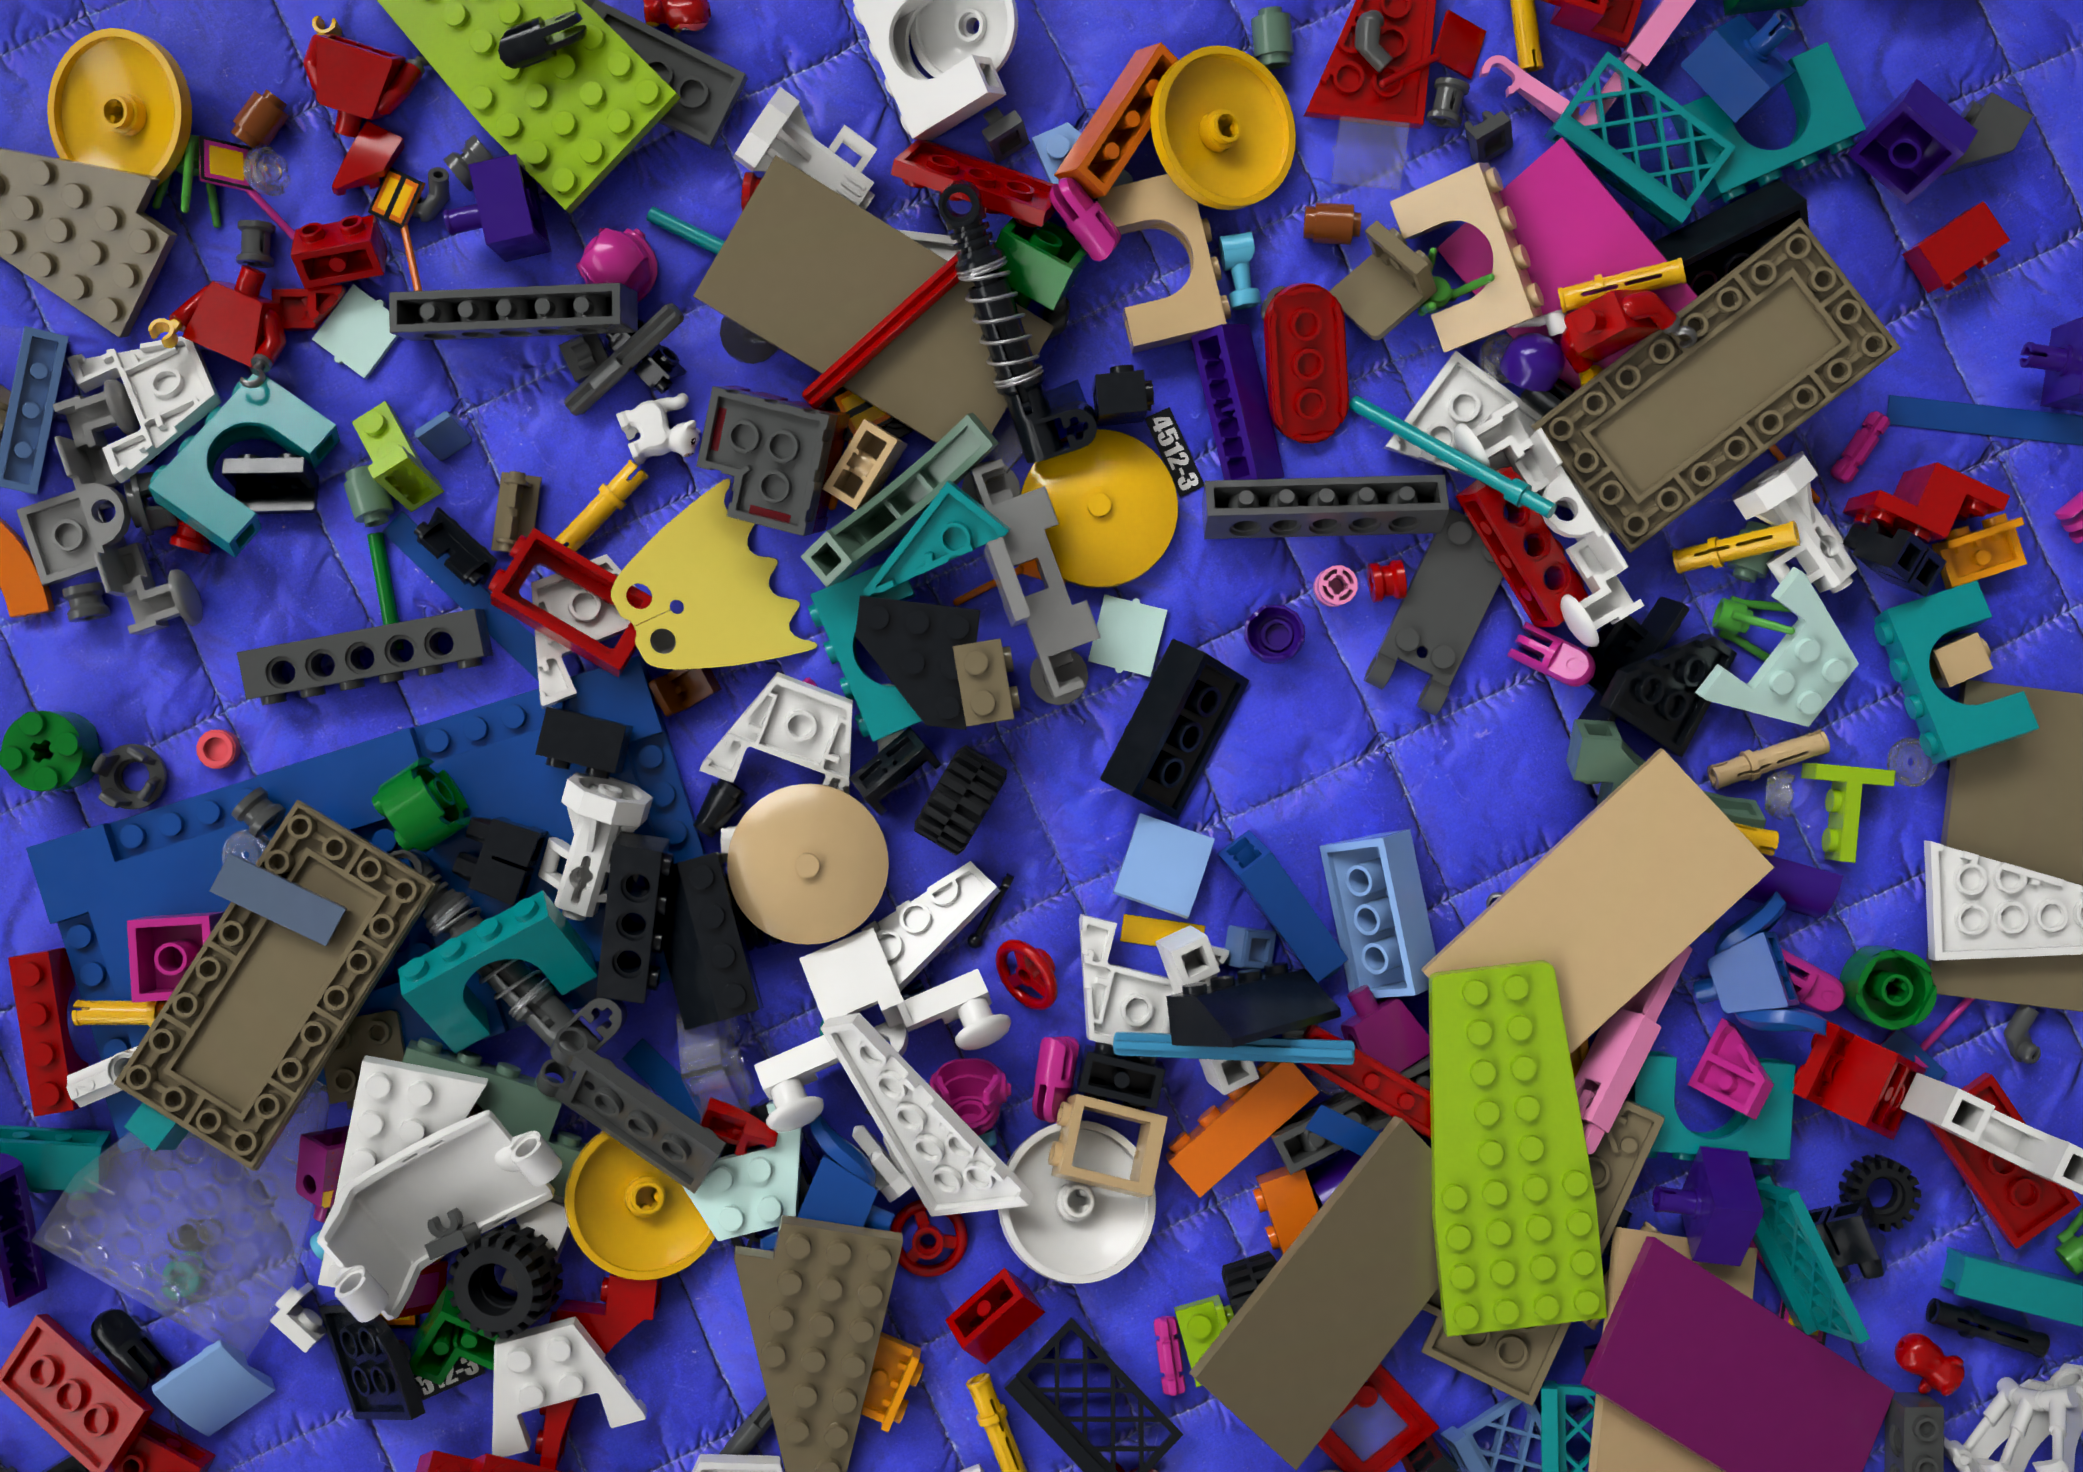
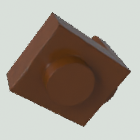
(683, 689)

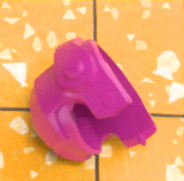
(620, 259)
(973, 1090)

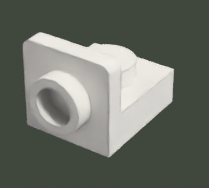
(298, 1323)

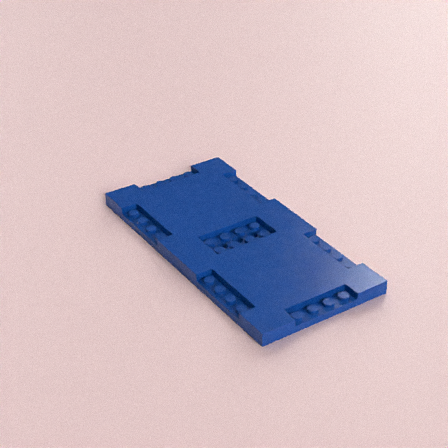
(173, 853)

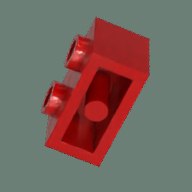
(1956, 247)
(339, 251)
(994, 1316)
(164, 1451)

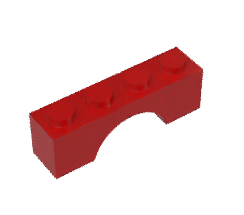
(41, 994)

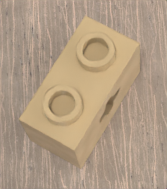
(864, 465)

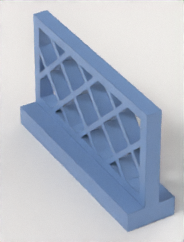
(1471, 1456)

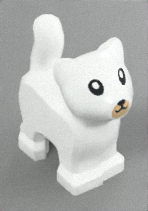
(656, 436)

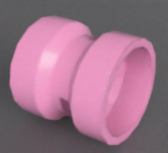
(1329, 588)

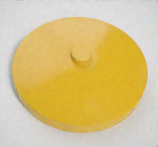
(120, 104)
(1223, 127)
(1111, 509)
(631, 1213)

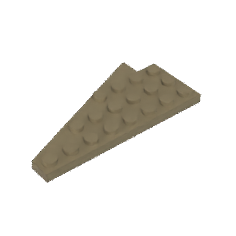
(83, 233)
(817, 1330)
(1521, 1357)

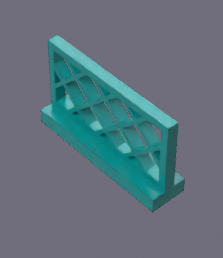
(1620, 171)
(1803, 1266)
(1554, 1426)

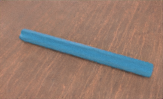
(1265, 1050)

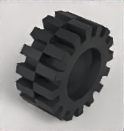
(1902, 1184)

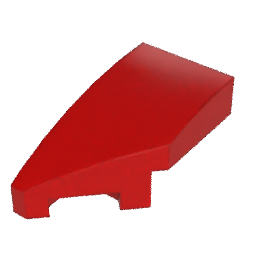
(368, 159)
(306, 307)
(736, 1126)

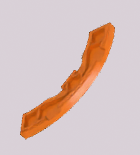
(19, 577)

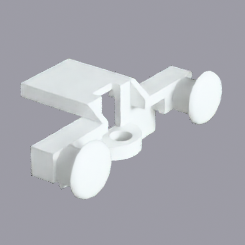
(1594, 552)
(854, 978)

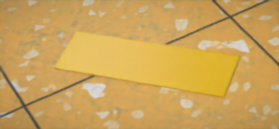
(1148, 930)

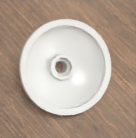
(945, 32)

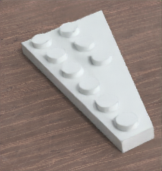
(1455, 397)
(395, 1109)
(932, 1143)

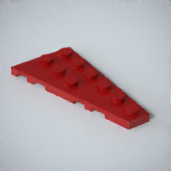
(1352, 85)

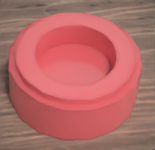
(218, 749)

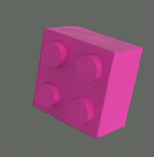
(163, 951)

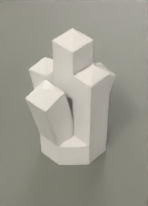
(889, 1174)

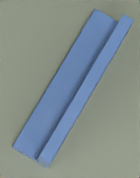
(31, 409)

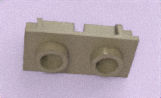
(515, 509)

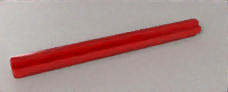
(882, 334)

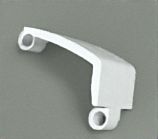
(383, 1214)

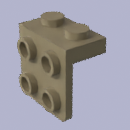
(1385, 284)
(984, 682)
(369, 1035)

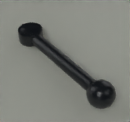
(975, 939)

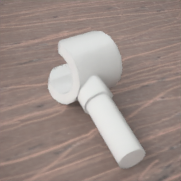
(1553, 321)

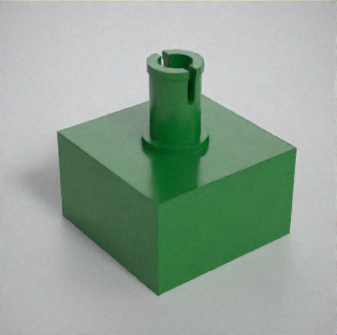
(1041, 262)

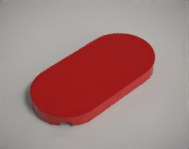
(1306, 362)

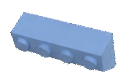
(1380, 912)

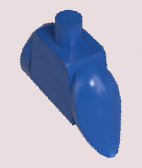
(1753, 976)
(841, 1186)

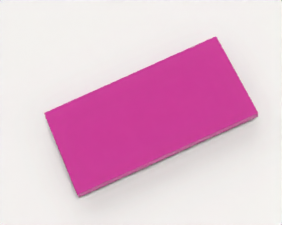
(1570, 235)

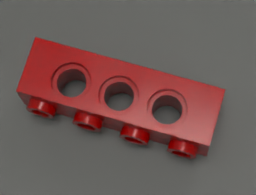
(1523, 570)

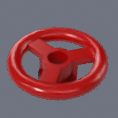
(1034, 970)
(927, 1252)

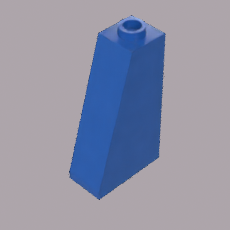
(1283, 906)

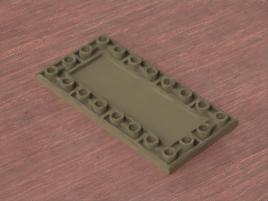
(824, 272)
(1681, 421)
(2024, 810)
(270, 1004)
(1332, 1301)

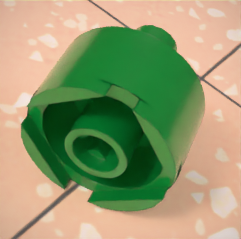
(34, 739)
(421, 805)
(1910, 989)

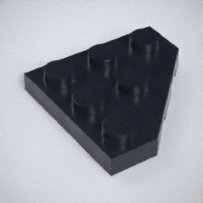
(916, 652)
(1659, 691)

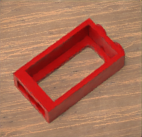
(545, 551)

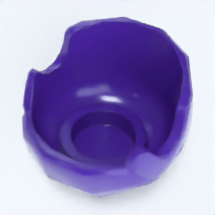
(1533, 362)
(1274, 633)

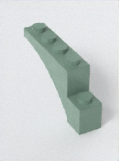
(900, 504)
(1601, 755)
(509, 1096)

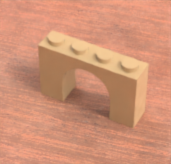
(1475, 198)
(1197, 305)

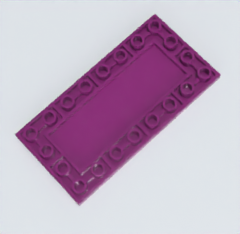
(1731, 1374)

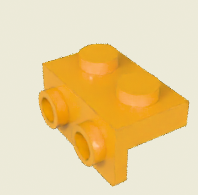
(1981, 551)
(892, 1372)

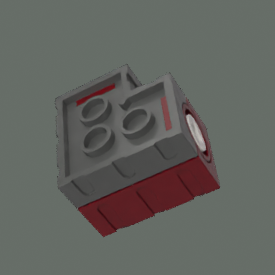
(777, 455)

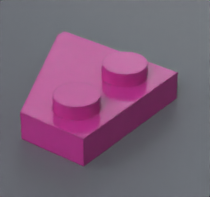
(1732, 1072)

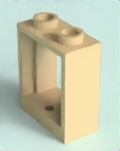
(1146, 1153)

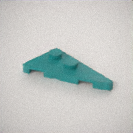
(944, 531)

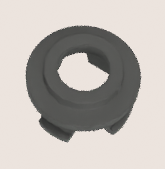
(142, 514)
(111, 769)

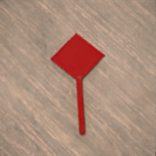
(1455, 48)

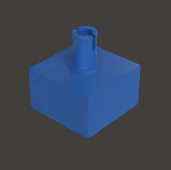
(1741, 64)

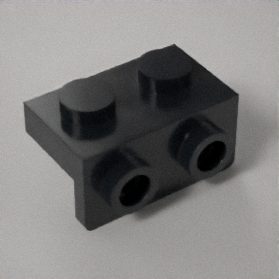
(273, 484)

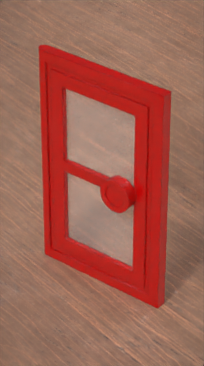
(1377, 1426)

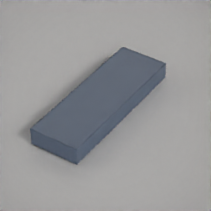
(278, 899)

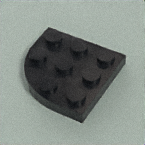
(372, 1366)

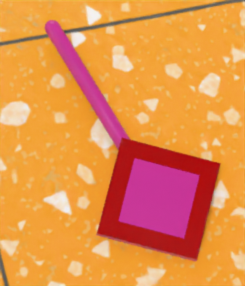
(426, 1290)

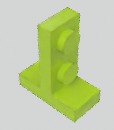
(395, 459)
(1844, 804)

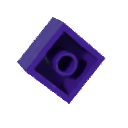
(1912, 142)
(505, 209)
(2062, 366)
(1716, 1205)

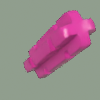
(1860, 447)
(1169, 1355)

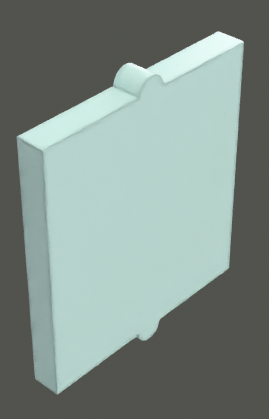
(357, 332)
(1128, 635)

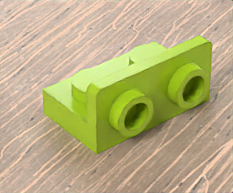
(1201, 1325)

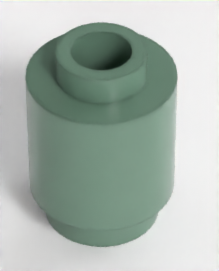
(1272, 37)
(367, 498)
(1754, 566)

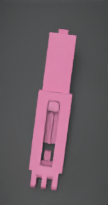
(1636, 56)
(1621, 1052)

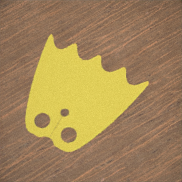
(724, 591)

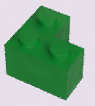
(446, 1338)

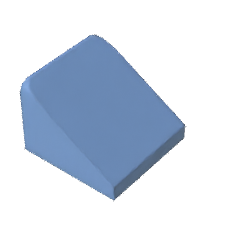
(443, 435)
(1249, 947)

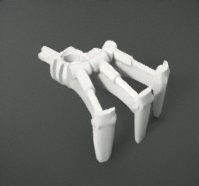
(2026, 1418)

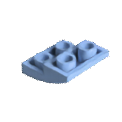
(1163, 866)
(213, 1388)

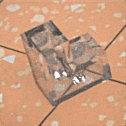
(713, 1064)

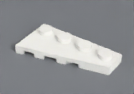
(929, 922)

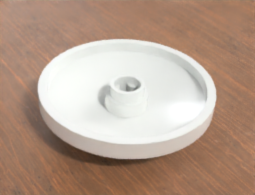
(1071, 1227)

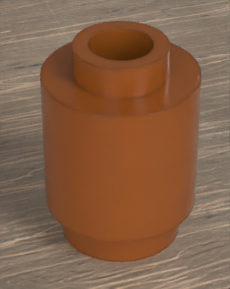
(260, 119)
(1331, 223)

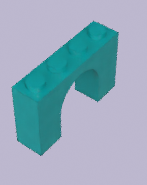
(1824, 122)
(264, 413)
(836, 608)
(1946, 725)
(527, 932)
(1762, 1138)

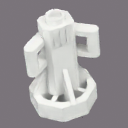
(785, 133)
(1784, 496)
(597, 815)

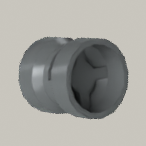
(473, 152)

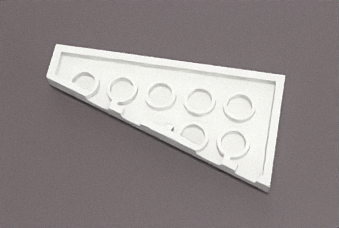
(1997, 908)

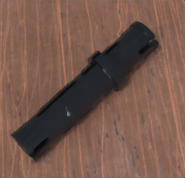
(1948, 1314)

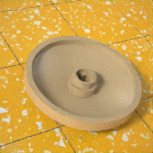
(807, 864)

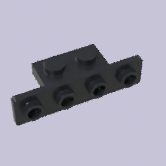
(1627, 643)

